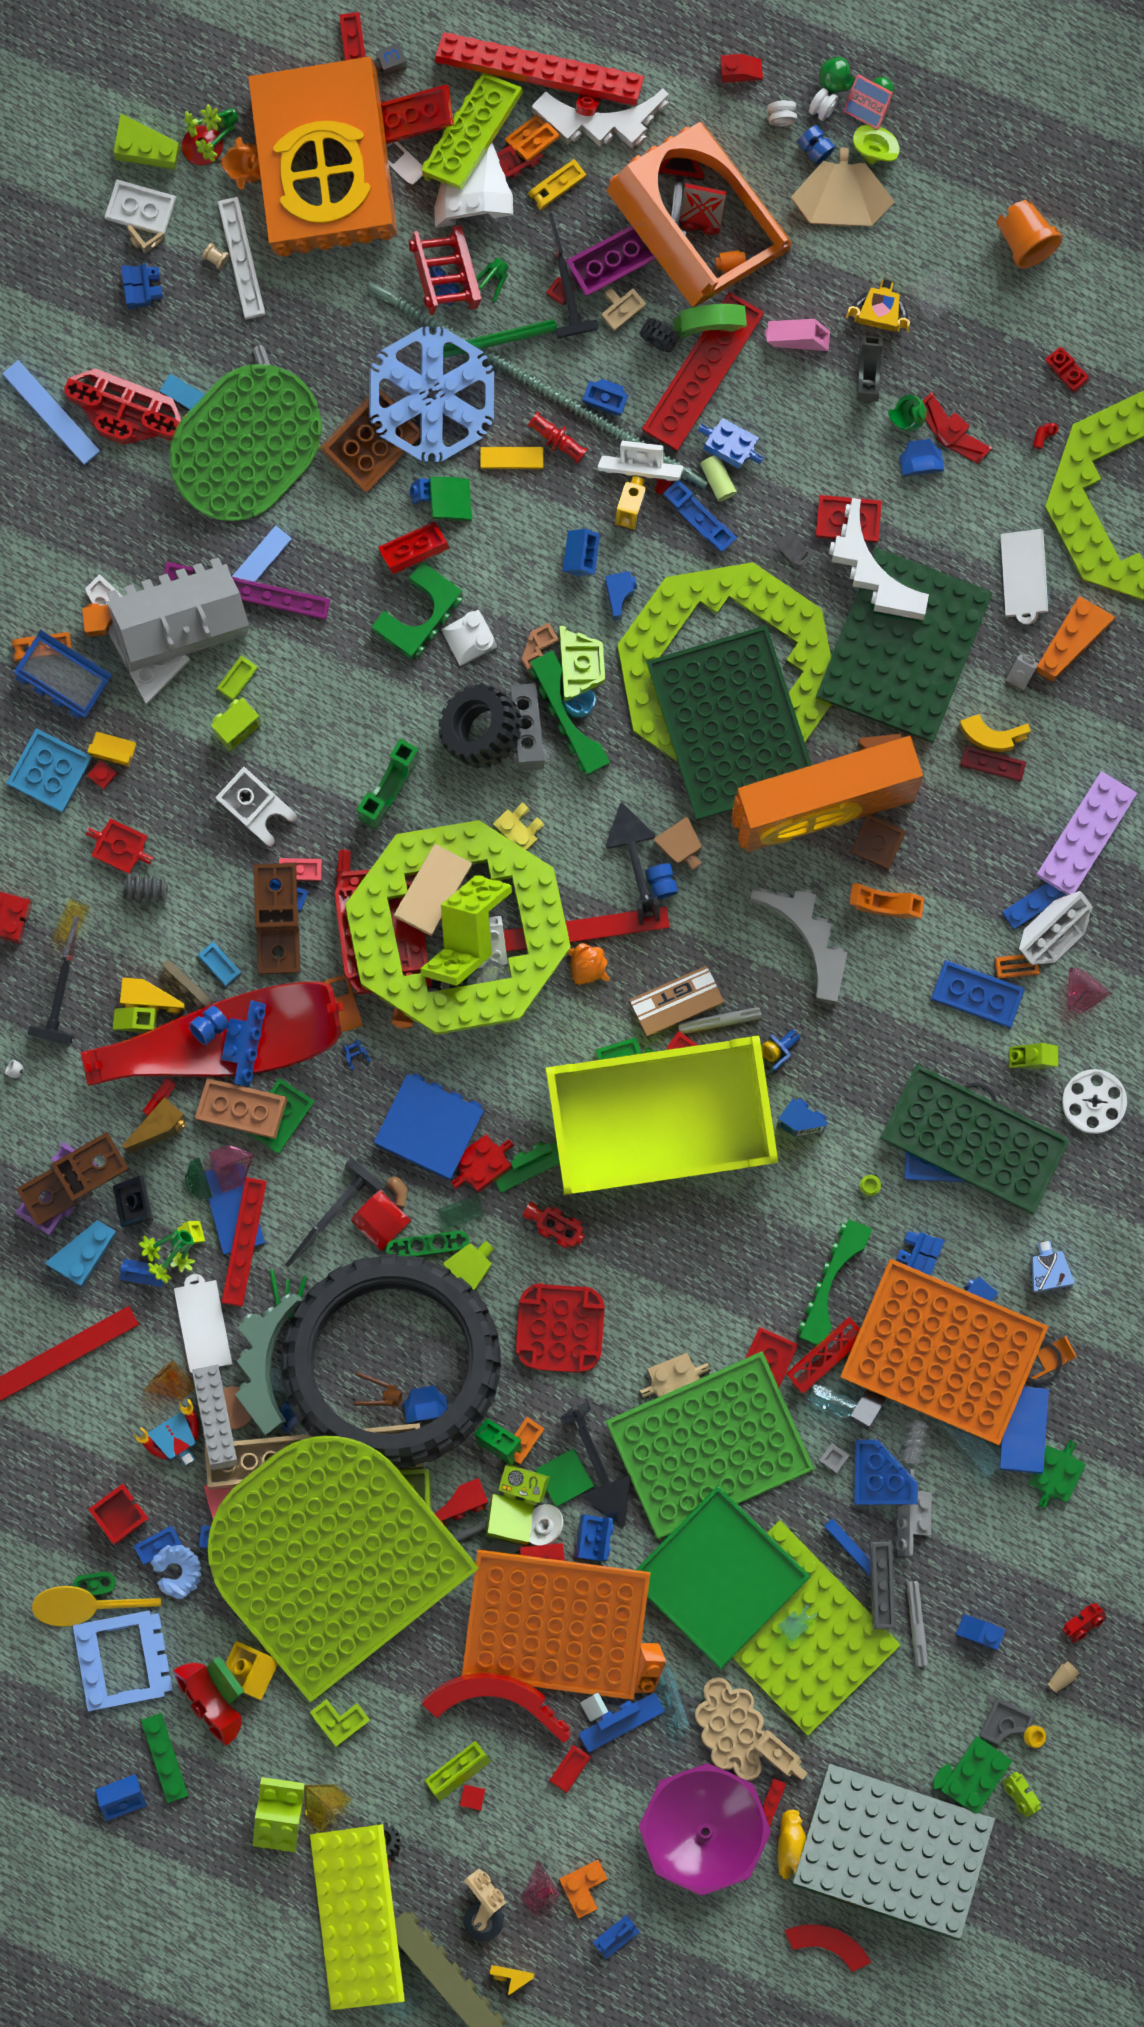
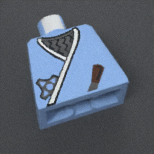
(1049, 1270)

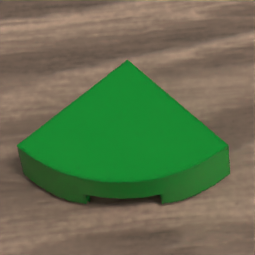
(942, 1776)

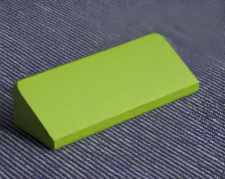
(457, 1771)

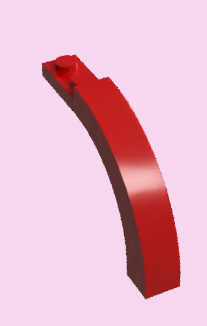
(499, 1686)

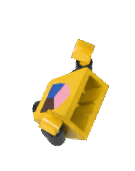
(880, 309)

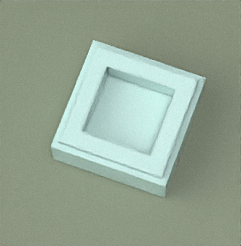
(594, 1707)

